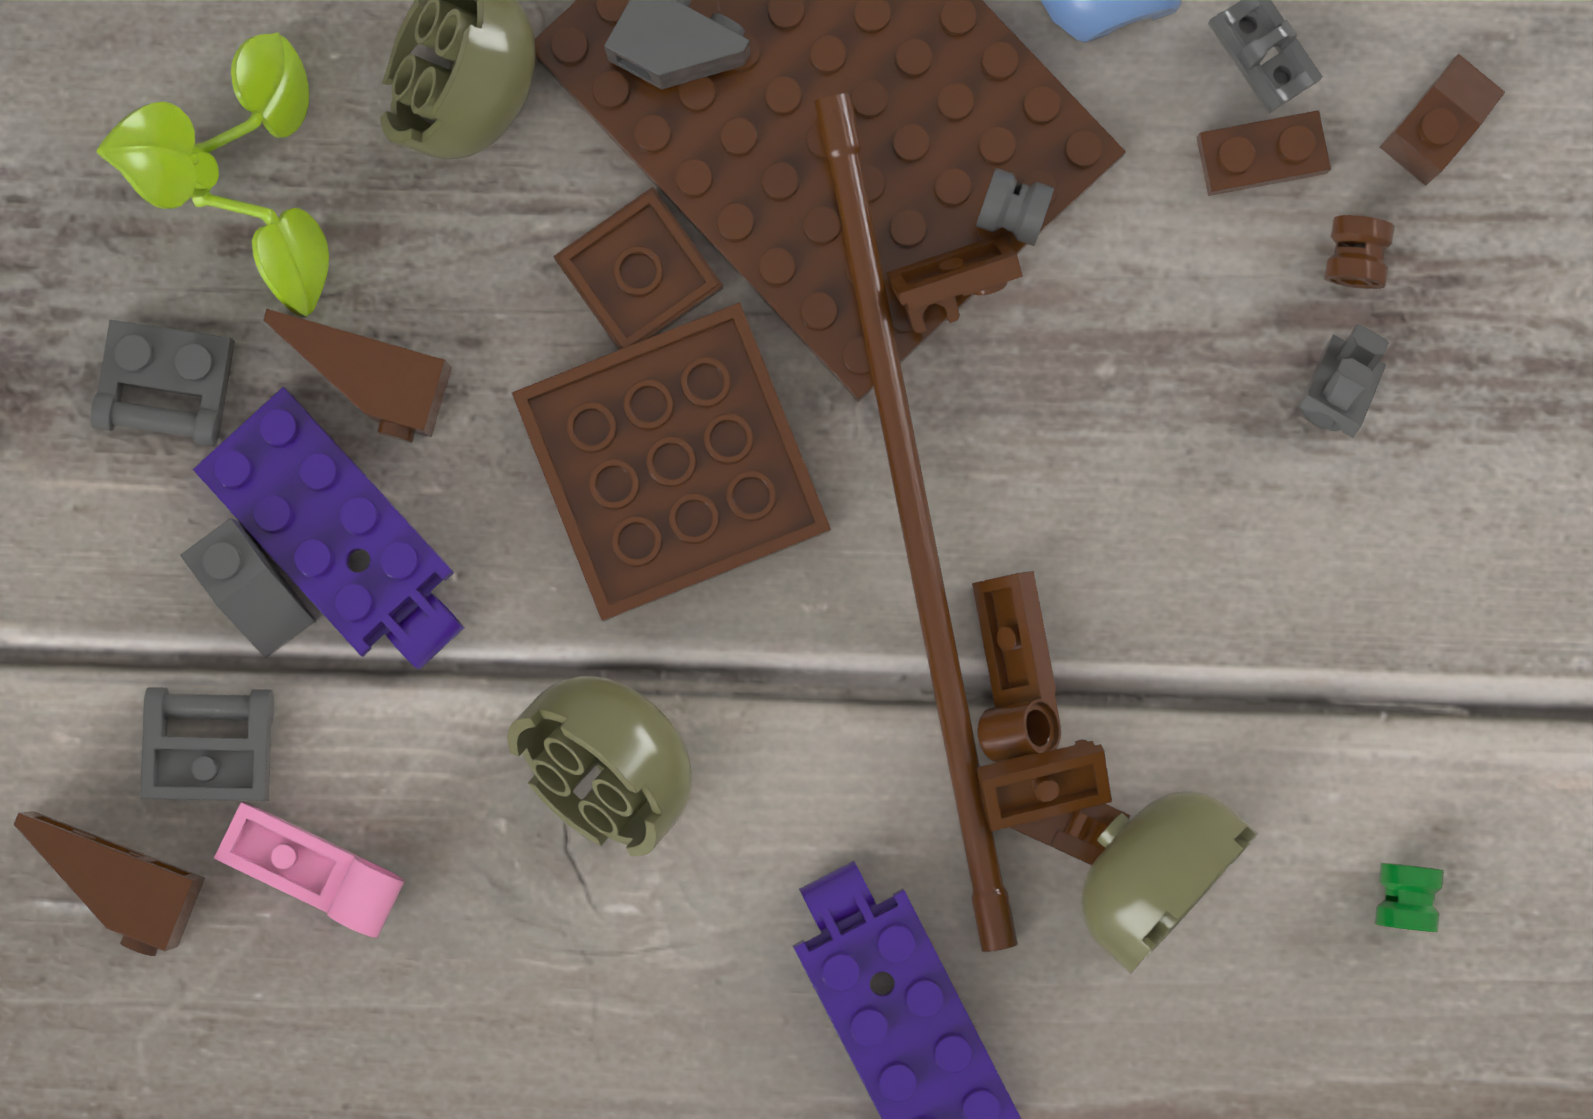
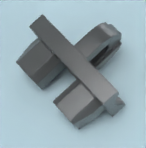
(1248, 33)
(1345, 381)

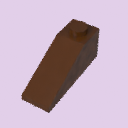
(379, 378)
(119, 885)

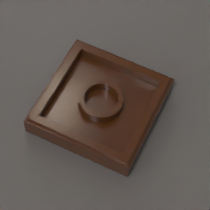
(638, 271)

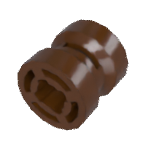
(1359, 252)

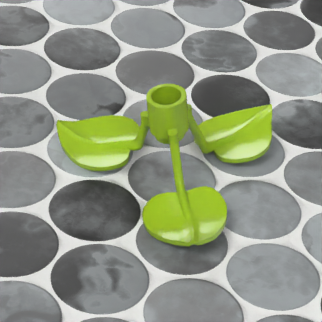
(166, 167)

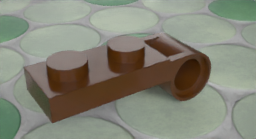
(1018, 669)

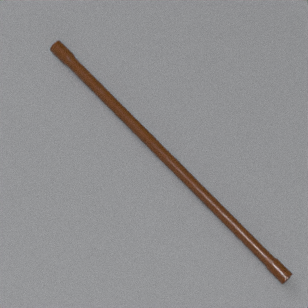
(843, 149)

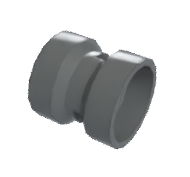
(1015, 206)

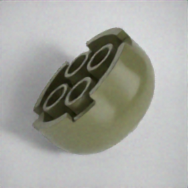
(480, 91)
(623, 735)
(1158, 871)

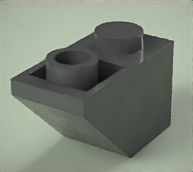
(674, 43)

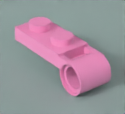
(310, 869)

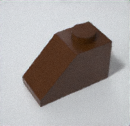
(1442, 120)

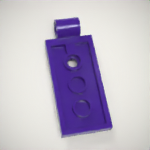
(317, 509)
(917, 1039)

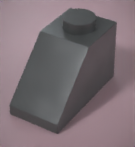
(247, 587)

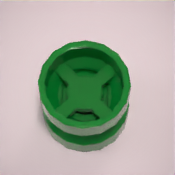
(1409, 897)

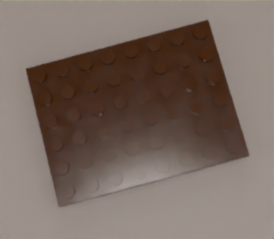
(742, 156)

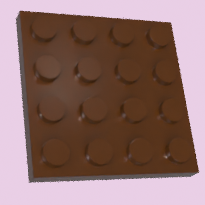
(671, 462)

